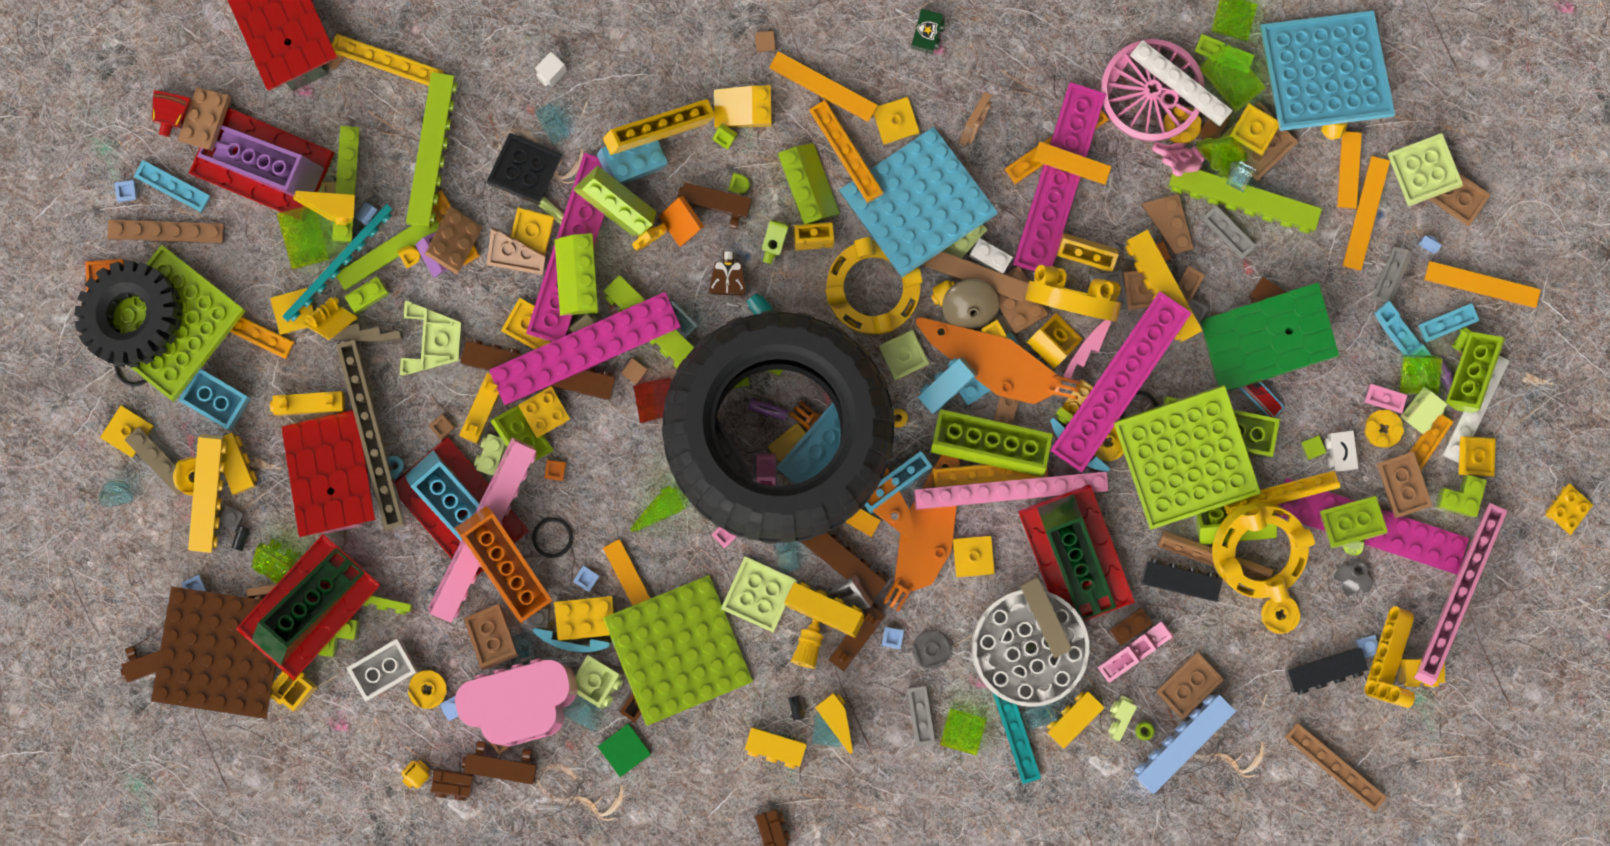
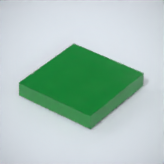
(624, 750)

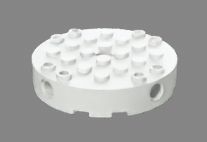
(1024, 676)

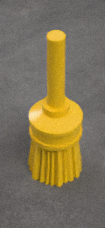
(808, 646)

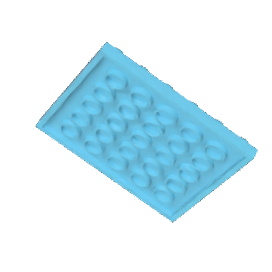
(1327, 70)
(924, 203)

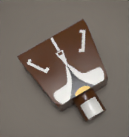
(727, 277)

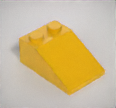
(743, 107)
(329, 205)
(835, 716)

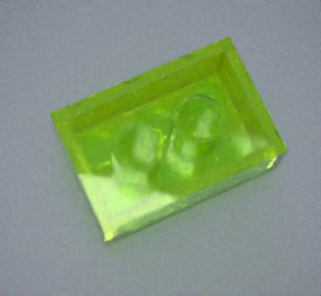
(1232, 76)
(302, 237)

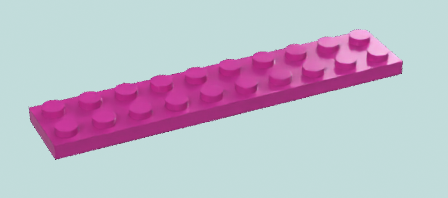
(1056, 187)
(578, 218)
(585, 348)
(1120, 381)
(1404, 536)

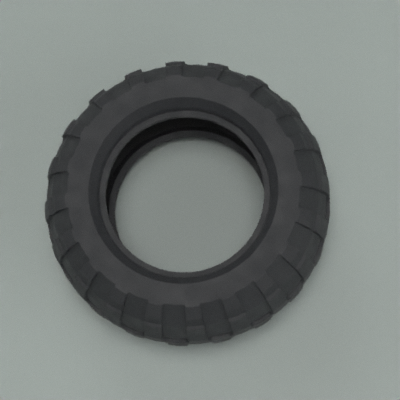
(778, 343)

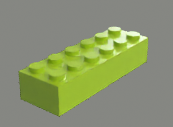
(1257, 431)
(991, 443)

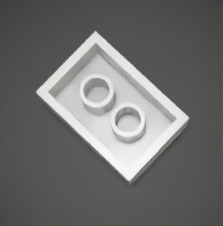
(382, 670)

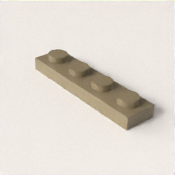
(153, 456)

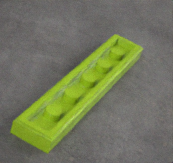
(382, 255)

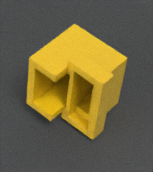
(292, 693)

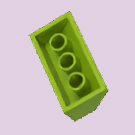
(808, 184)
(616, 202)
(576, 274)
(1474, 372)
(1209, 522)

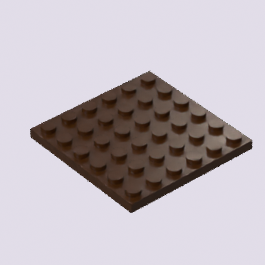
(207, 660)

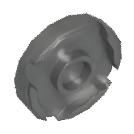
(931, 649)

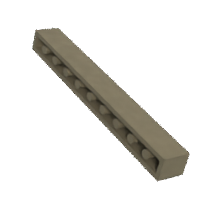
(371, 435)

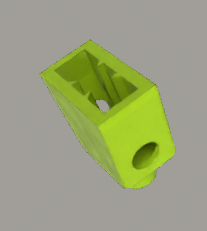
(778, 232)

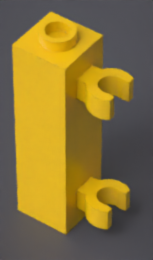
(308, 403)
(481, 411)

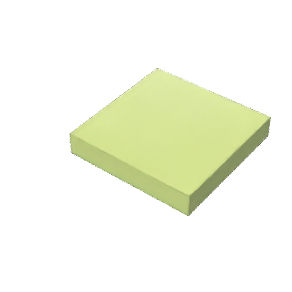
(903, 355)

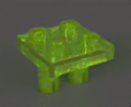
(1234, 18)
(1221, 153)
(1420, 372)
(272, 563)
(963, 731)

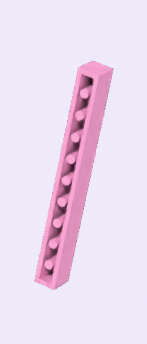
(1007, 490)
(497, 498)
(1460, 594)

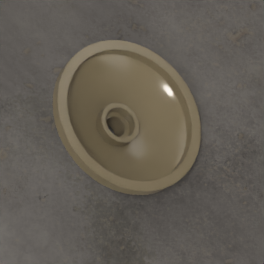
(969, 296)

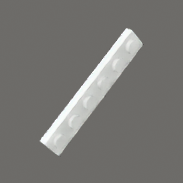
(1181, 83)
(1469, 422)

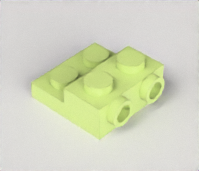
(491, 455)
(597, 682)
(1123, 712)

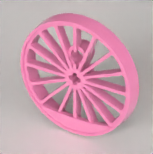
(1115, 69)

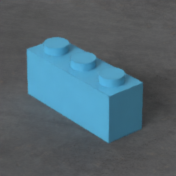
(947, 384)

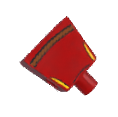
(169, 111)

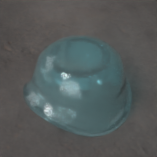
(115, 493)

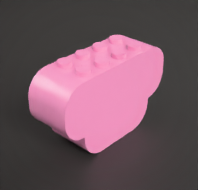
(518, 702)

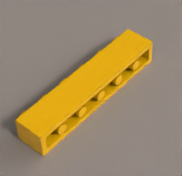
(658, 126)
(1159, 278)
(206, 493)

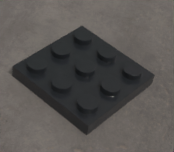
(524, 168)

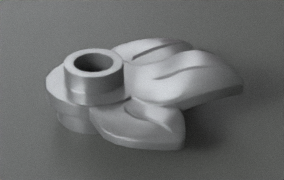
(1354, 581)

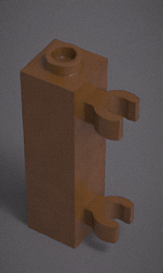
(716, 201)
(851, 646)
(137, 667)
(498, 767)

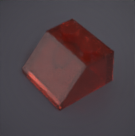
(651, 399)

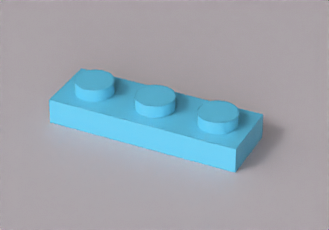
(1448, 322)

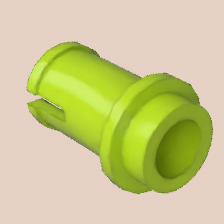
(1461, 340)

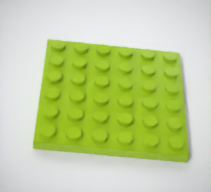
(205, 323)
(1187, 457)
(677, 650)

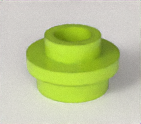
(1149, 726)

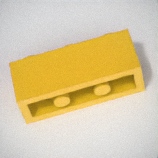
(1087, 252)
(236, 470)
(1074, 719)
(775, 747)

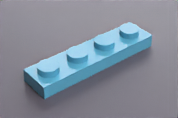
(172, 186)

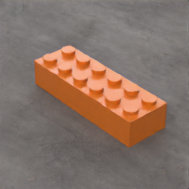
(503, 564)

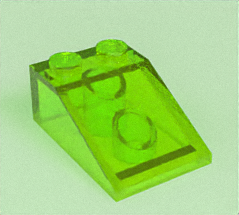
(662, 507)

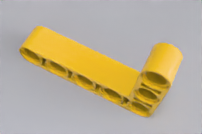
(1388, 658)

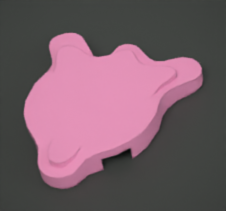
(1179, 157)

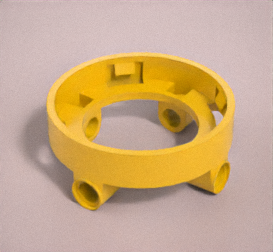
(1050, 291)
(871, 325)
(1254, 518)

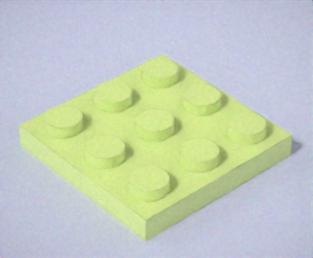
(1425, 169)
(758, 594)

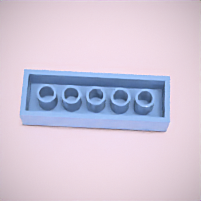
(1183, 743)

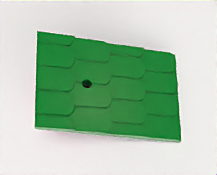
(1269, 338)

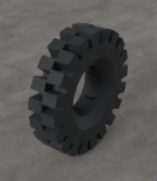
(107, 293)

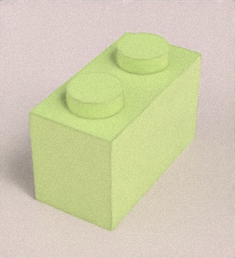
(1424, 410)

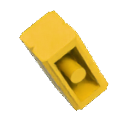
(813, 236)

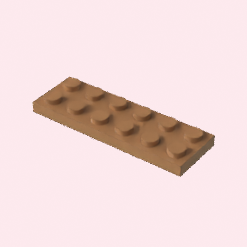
(976, 120)

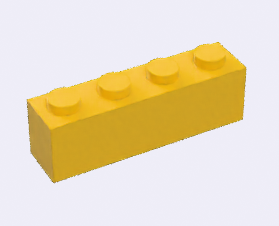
(824, 609)

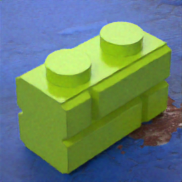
(366, 295)

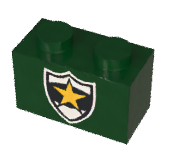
(927, 30)

